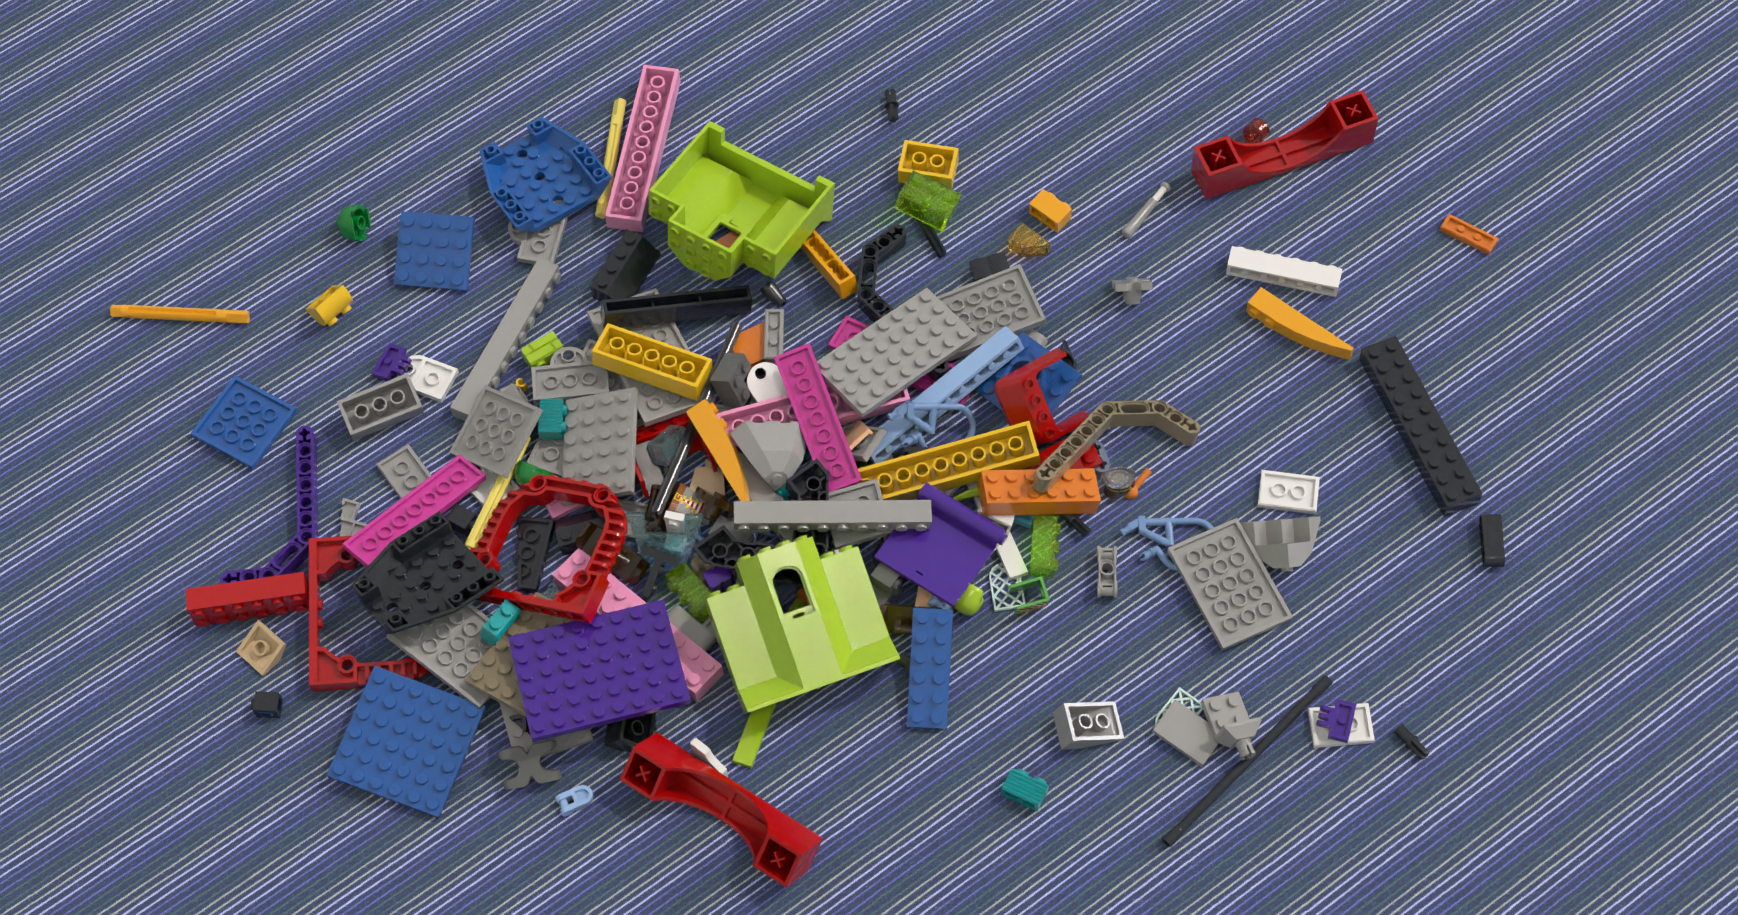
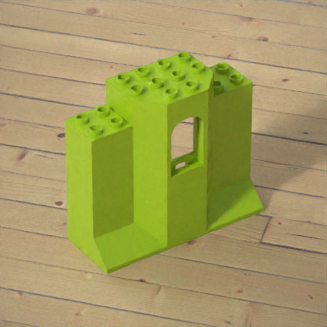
(730, 187)
(783, 656)

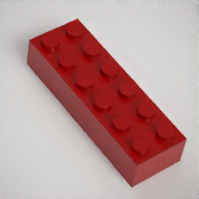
(248, 599)

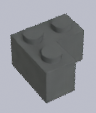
(729, 379)
(886, 584)

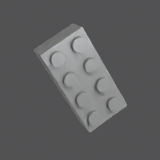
(380, 406)

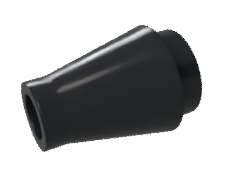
(772, 293)

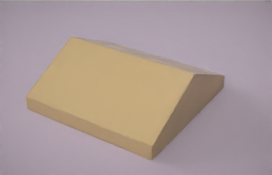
(261, 648)

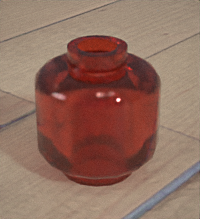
(1256, 131)

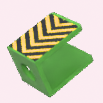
(1038, 581)

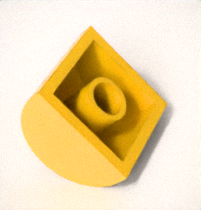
(330, 304)

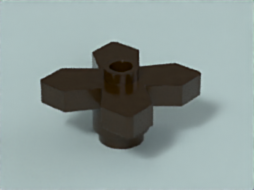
(714, 503)

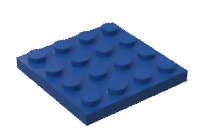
(434, 251)
(244, 422)

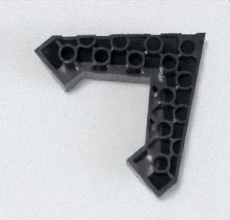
(724, 550)

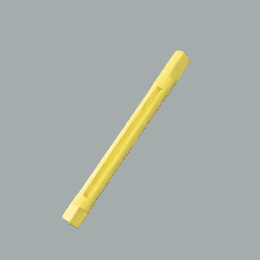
(611, 153)
(496, 494)

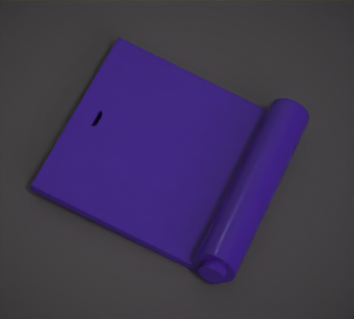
(947, 554)

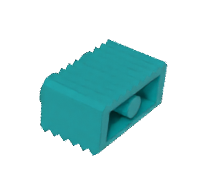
(552, 419)
(499, 622)
(1025, 789)

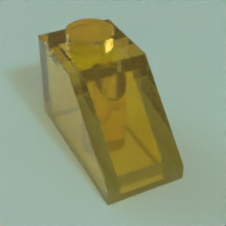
(1028, 243)

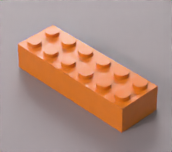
(1013, 494)

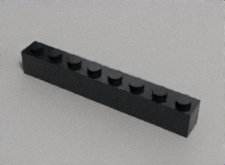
(676, 306)

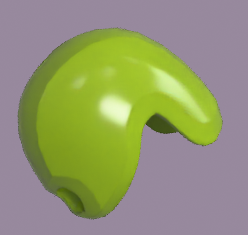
(970, 601)

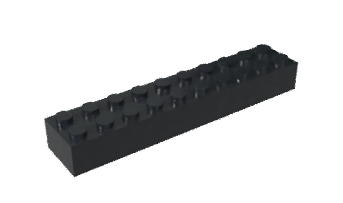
(1420, 426)

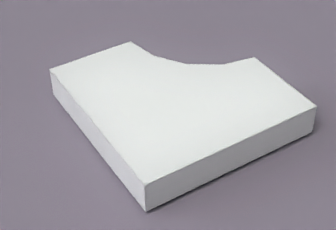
(704, 753)

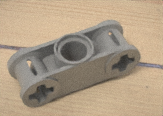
(1106, 581)

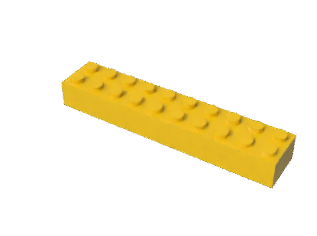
(955, 462)

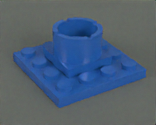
(1055, 380)

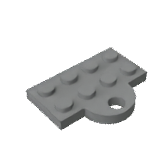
(537, 245)
(568, 377)

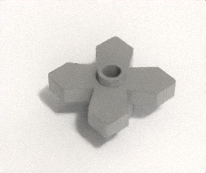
(1132, 288)

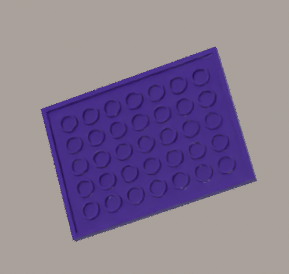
(598, 671)

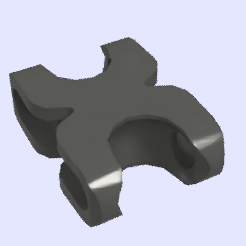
(529, 764)

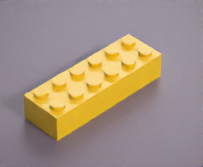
(651, 361)

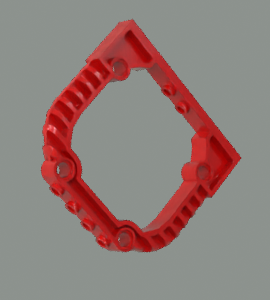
(588, 586)
(325, 668)

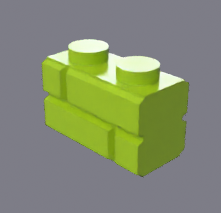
(541, 350)

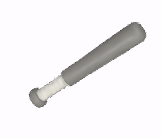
(1142, 214)

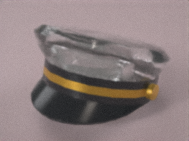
(1118, 481)

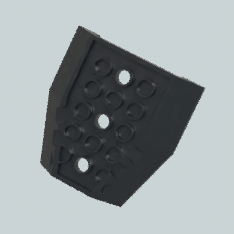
(417, 560)

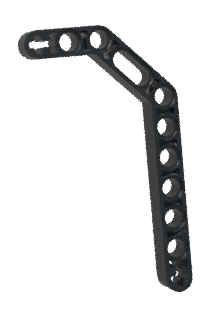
(872, 255)

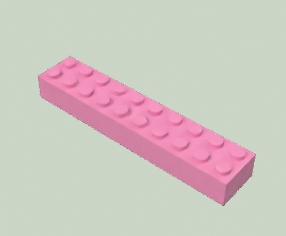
(643, 148)
(781, 410)
(698, 666)

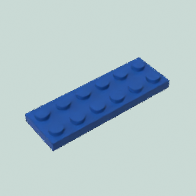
(930, 668)

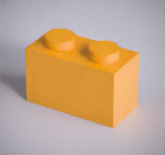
(1050, 210)

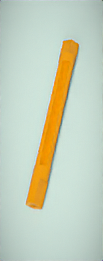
(179, 313)

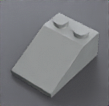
(1087, 724)

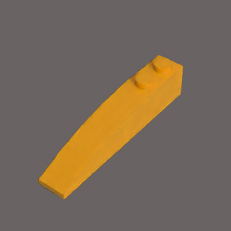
(830, 265)
(1294, 325)
(720, 444)

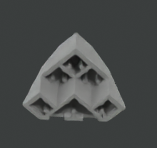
(772, 448)
(1283, 541)

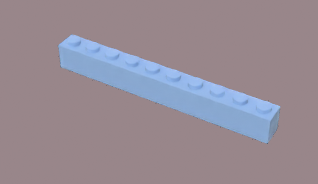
(952, 388)

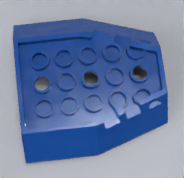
(563, 160)

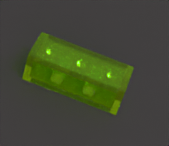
(1044, 546)
(689, 590)

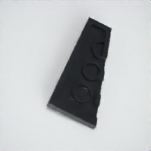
(533, 546)

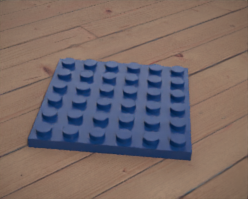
(406, 742)

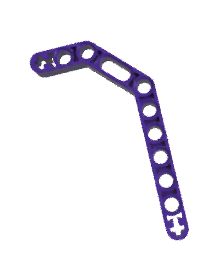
(304, 514)

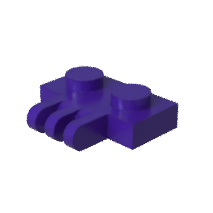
(391, 363)
(1337, 719)

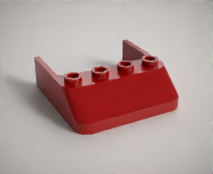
(1024, 401)
(650, 432)

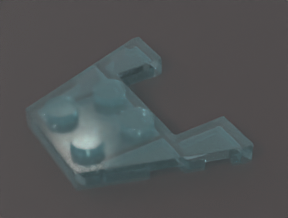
(670, 542)

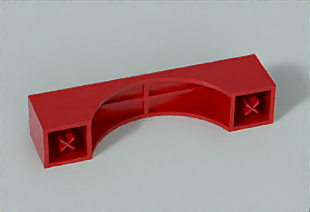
(1337, 128)
(669, 773)

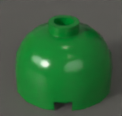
(353, 222)
(525, 471)

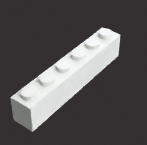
(1284, 271)

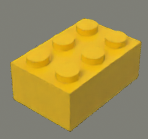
(929, 160)

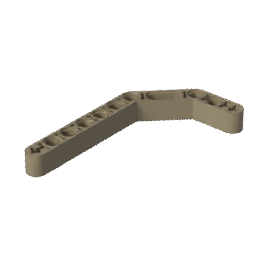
(1108, 415)

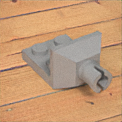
(1231, 722)

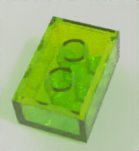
(928, 201)

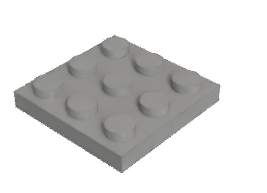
(864, 491)

